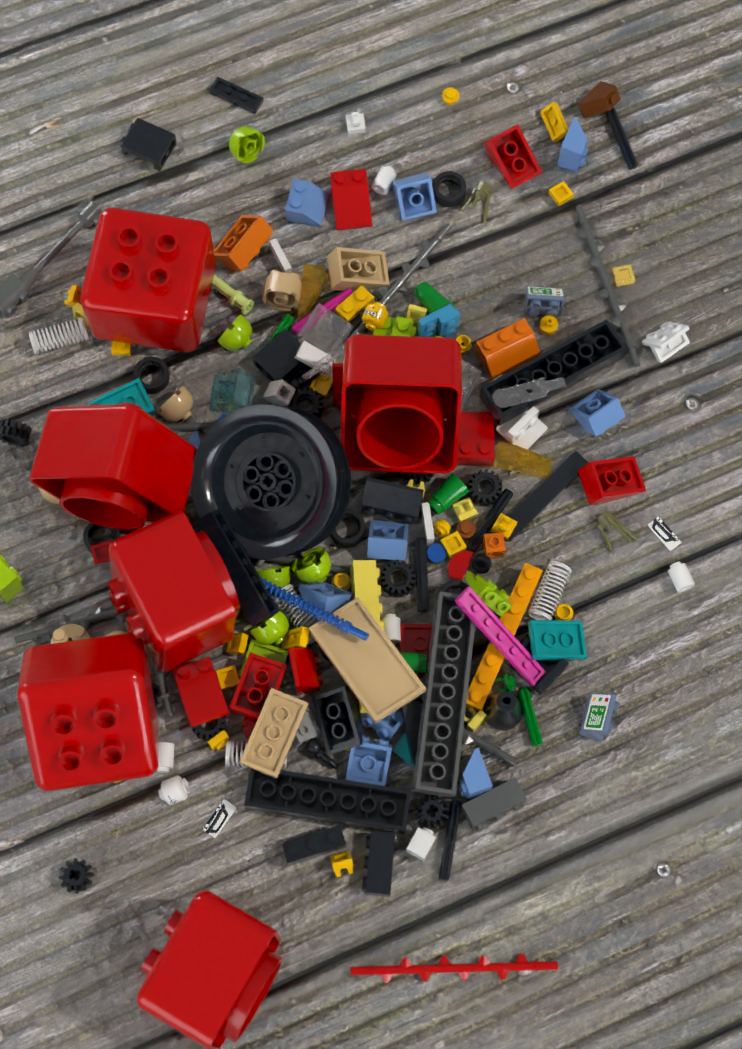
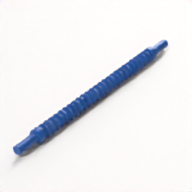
(346, 626)

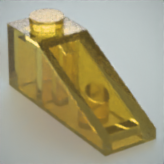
(313, 284)
(521, 460)

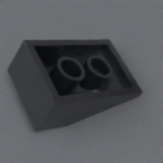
(339, 719)

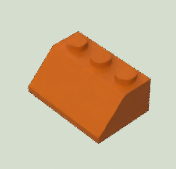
(243, 242)
(507, 348)

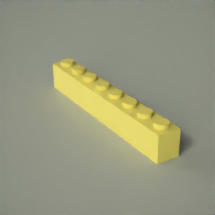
(365, 586)

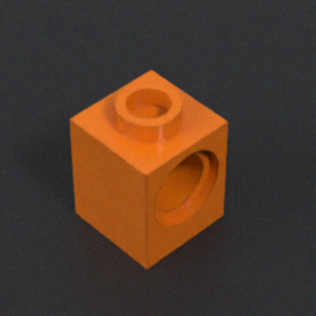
(494, 545)

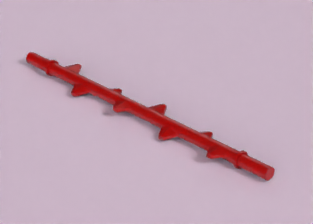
(445, 966)

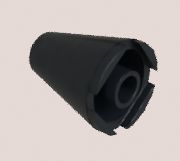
(503, 710)

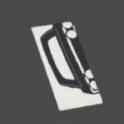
(664, 533)
(219, 818)

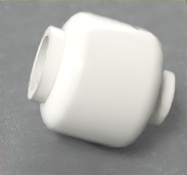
(174, 790)

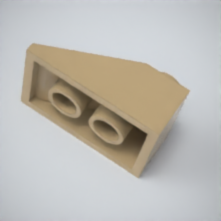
(357, 267)

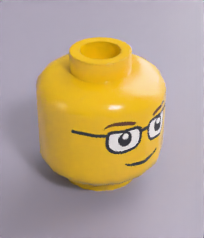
(375, 316)

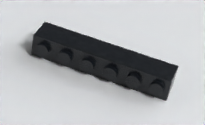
(247, 583)

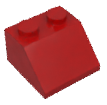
(305, 671)

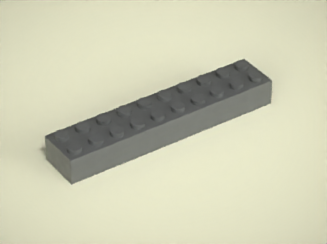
(444, 699)

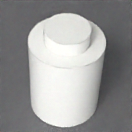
(384, 180)
(681, 576)
(392, 627)
(166, 757)

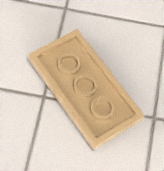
(274, 733)

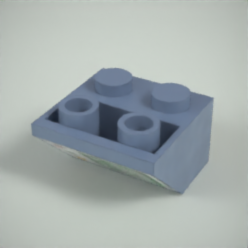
(543, 301)
(598, 715)

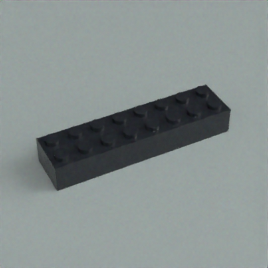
(572, 360)
(329, 800)

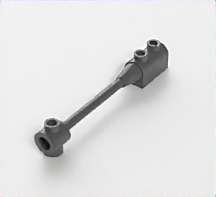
(16, 289)

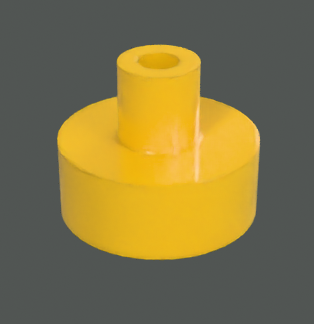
(548, 325)

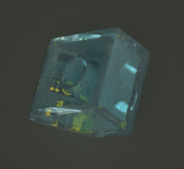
(232, 390)

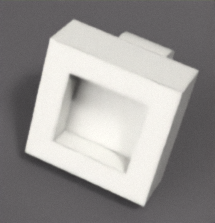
(355, 123)

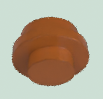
(466, 529)

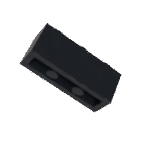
(314, 845)
(379, 863)

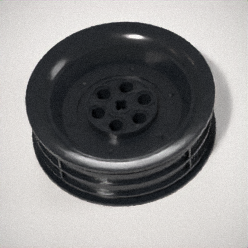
(316, 474)

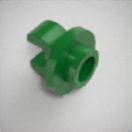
(509, 681)

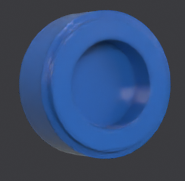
(436, 553)

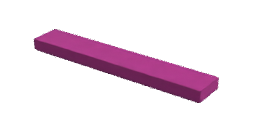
(499, 636)

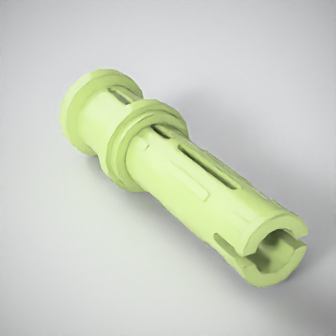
(235, 297)

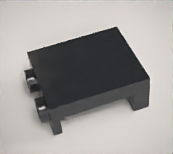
(149, 143)
(278, 356)
(553, 668)

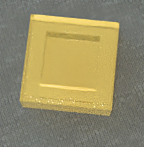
(623, 275)

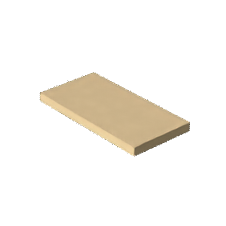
(369, 667)

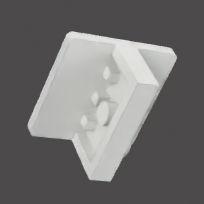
(667, 340)
(523, 429)

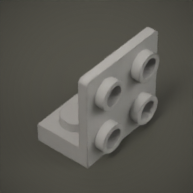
(308, 728)

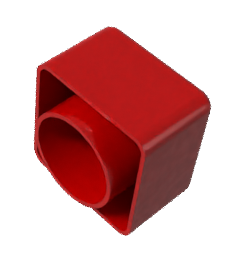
(148, 279)
(401, 403)
(113, 465)
(172, 590)
(88, 712)
(210, 971)

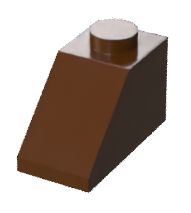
(599, 99)

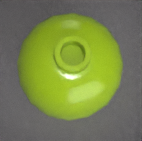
(246, 144)
(237, 334)
(313, 566)
(277, 575)
(271, 629)

